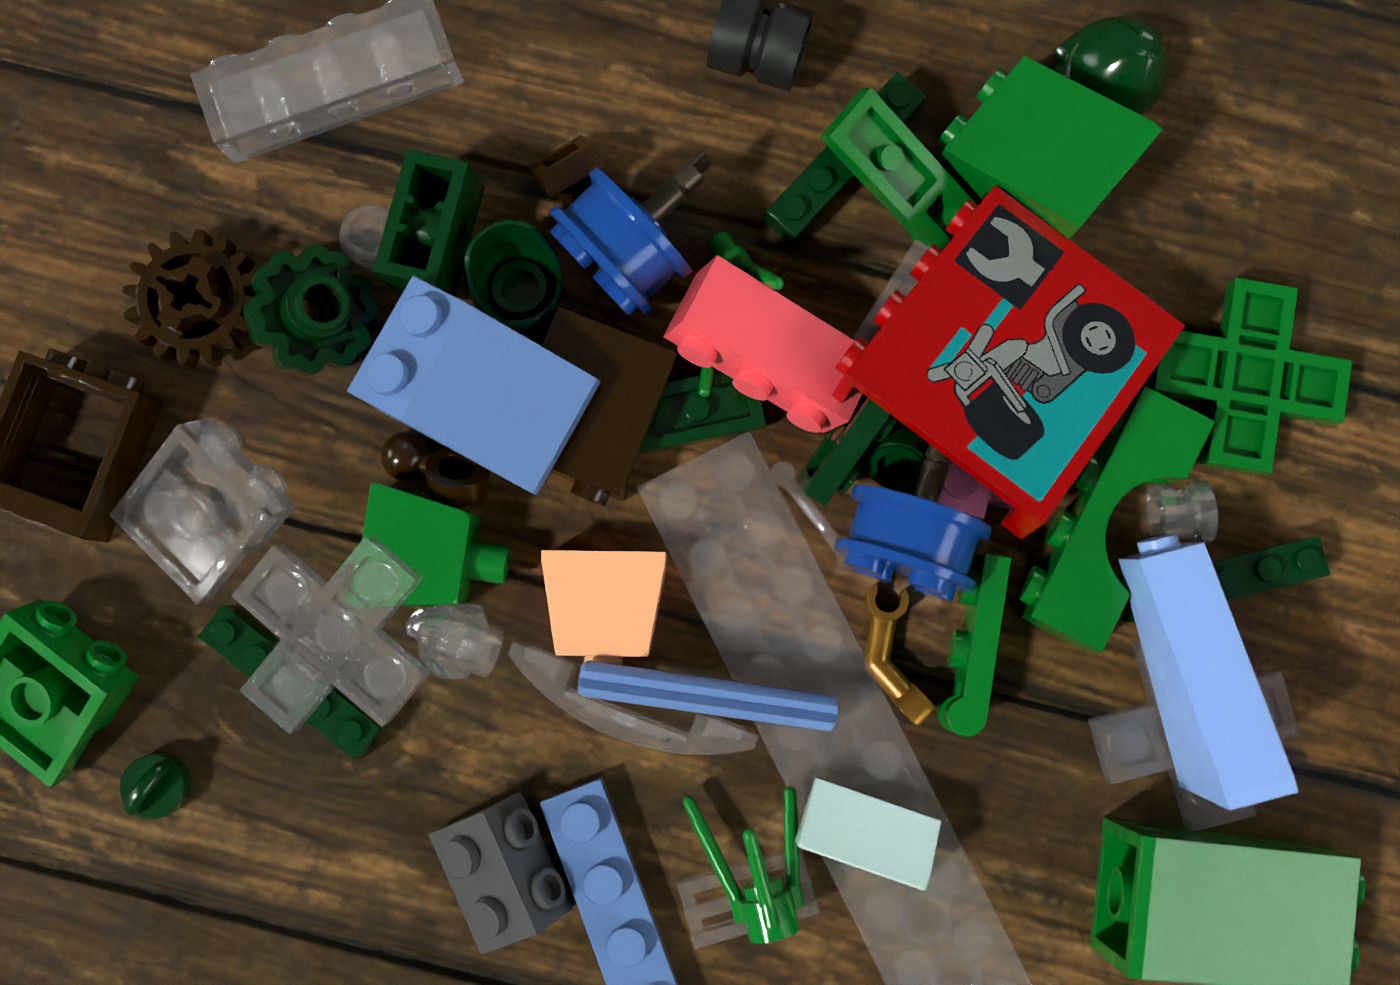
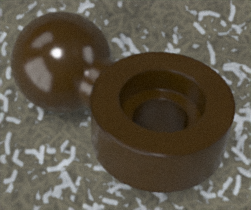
(449, 476)

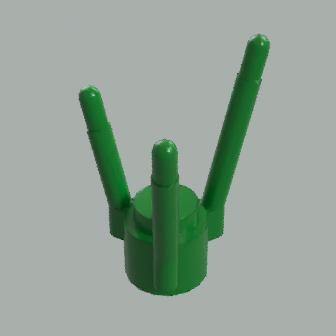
(767, 904)

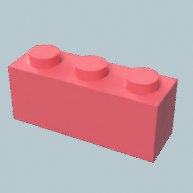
(763, 345)

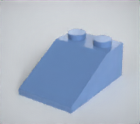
(474, 385)

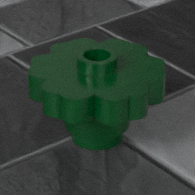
(280, 320)

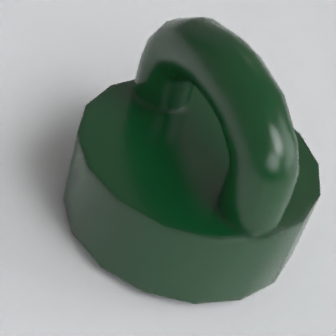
(896, 459)
(155, 786)

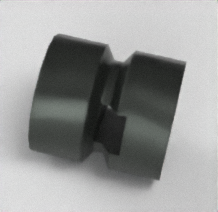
(759, 40)

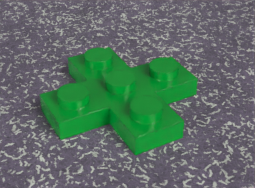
(1252, 377)

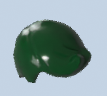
(1118, 60)
(514, 276)

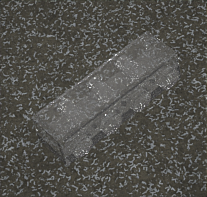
(326, 77)

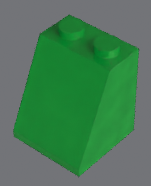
(1044, 144)

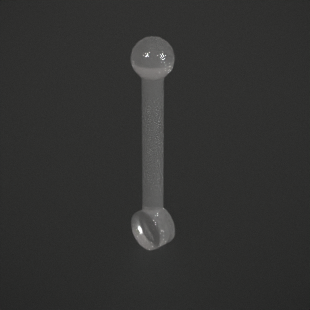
(784, 477)

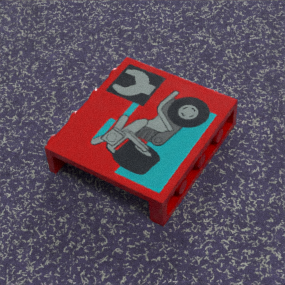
(1011, 354)

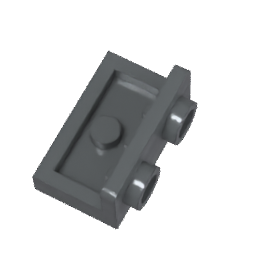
(501, 873)

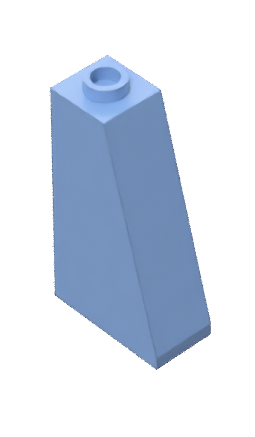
(1203, 677)

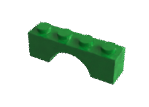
(1076, 588)

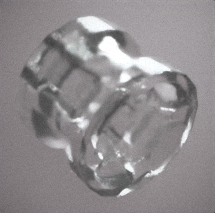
(1183, 511)

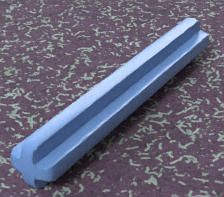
(707, 695)

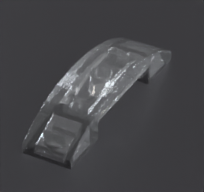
(554, 678)

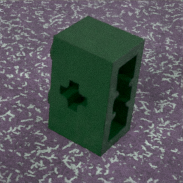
(429, 222)

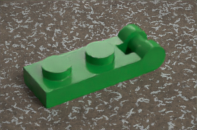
(895, 167)
(975, 647)

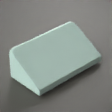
(869, 833)

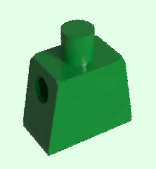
(434, 543)

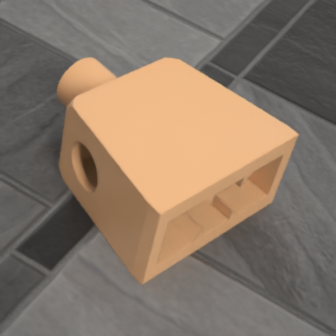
(603, 602)

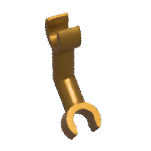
(877, 653)

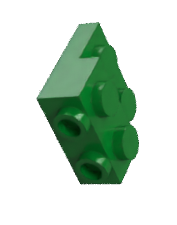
(55, 688)

